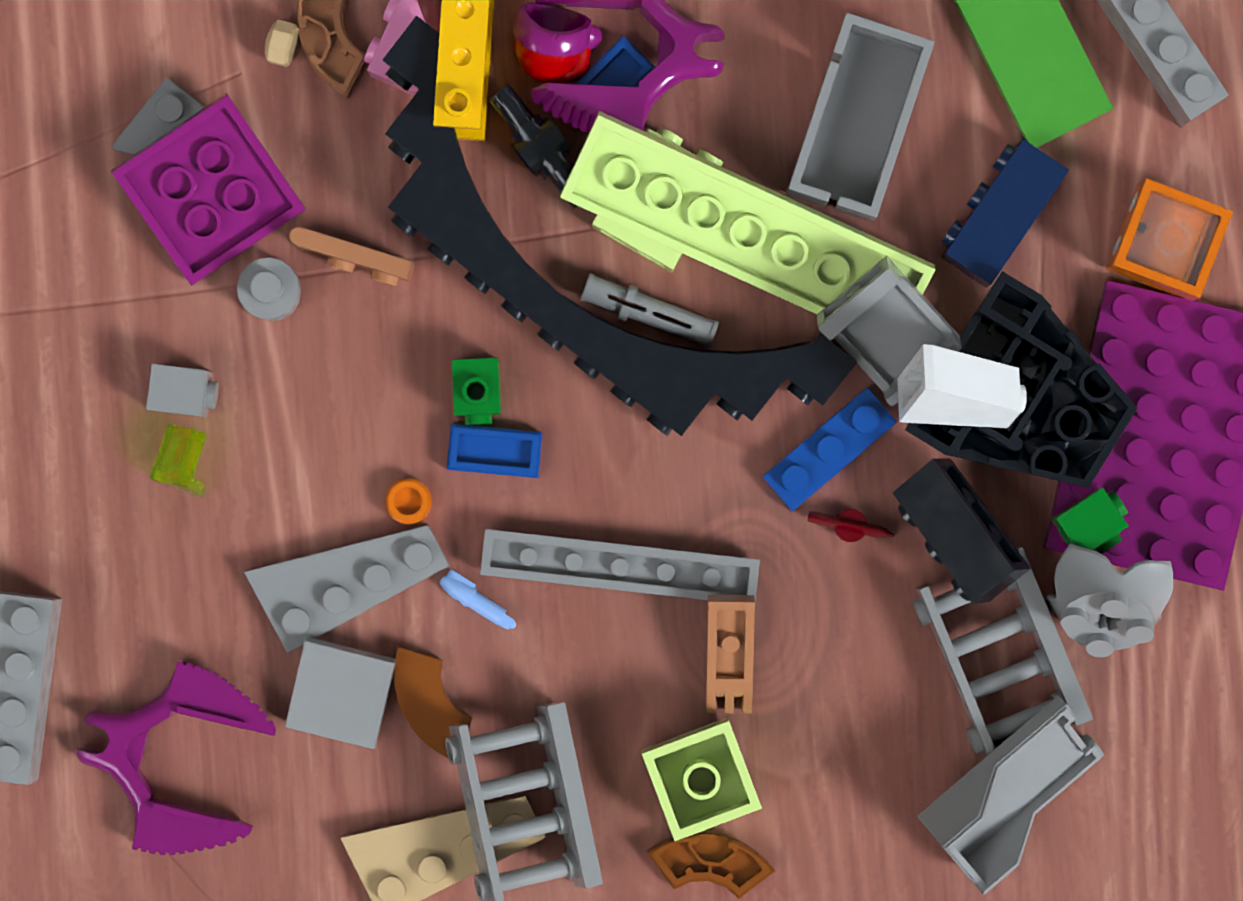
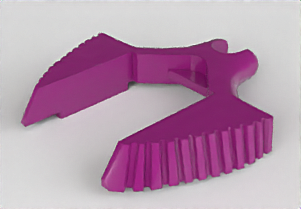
(632, 104)
(158, 823)

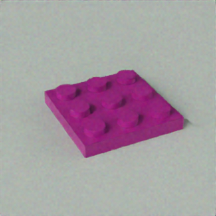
(208, 189)

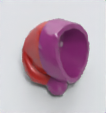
(553, 42)

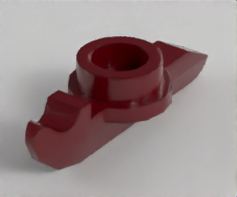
(849, 525)

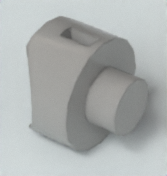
(269, 289)

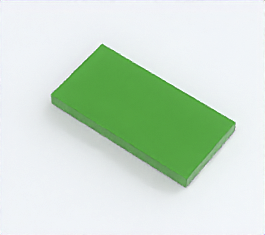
(1036, 65)

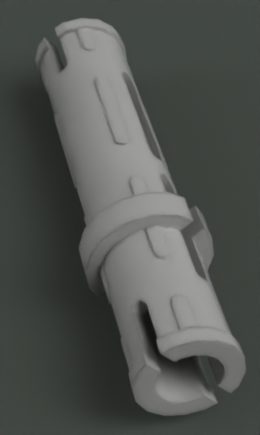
(597, 291)

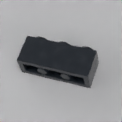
(960, 531)

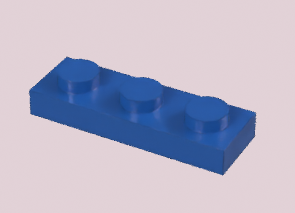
(829, 449)

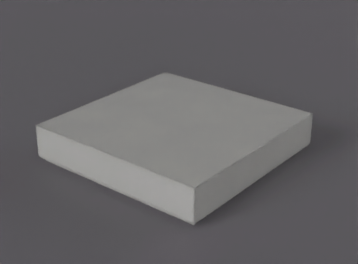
(340, 693)

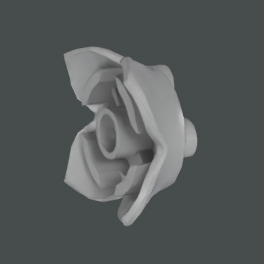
(1106, 606)

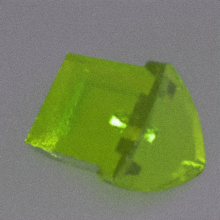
(179, 459)

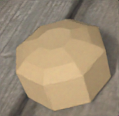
(281, 43)

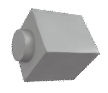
(181, 391)

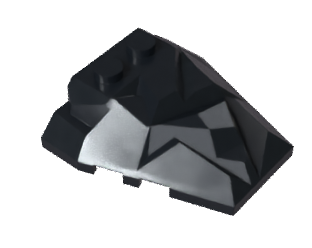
(1071, 401)

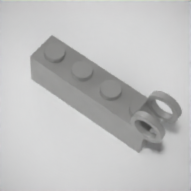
(1166, 56)

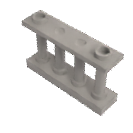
(1048, 659)
(568, 818)

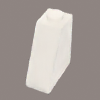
(959, 390)

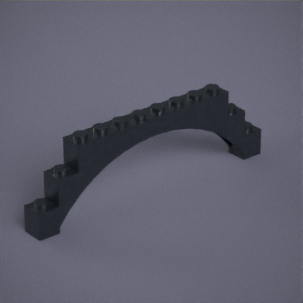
(660, 376)

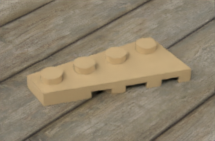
(429, 853)

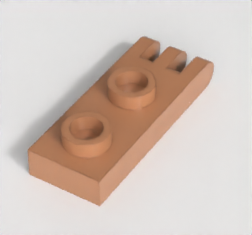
(347, 255)
(730, 651)

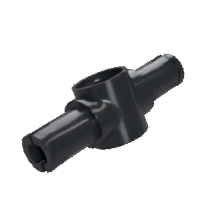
(535, 139)

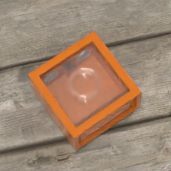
(1169, 240)

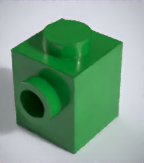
(476, 389)
(1093, 521)

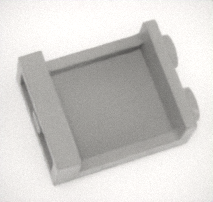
(884, 324)

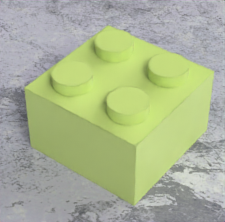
(701, 779)

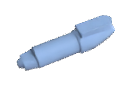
(465, 592)

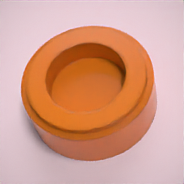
(408, 501)

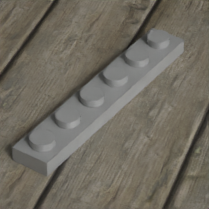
(616, 566)

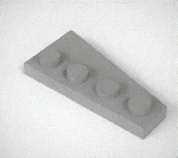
(336, 585)

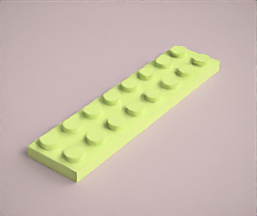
(725, 218)

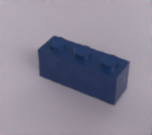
(1002, 212)

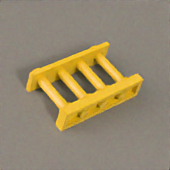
(464, 67)

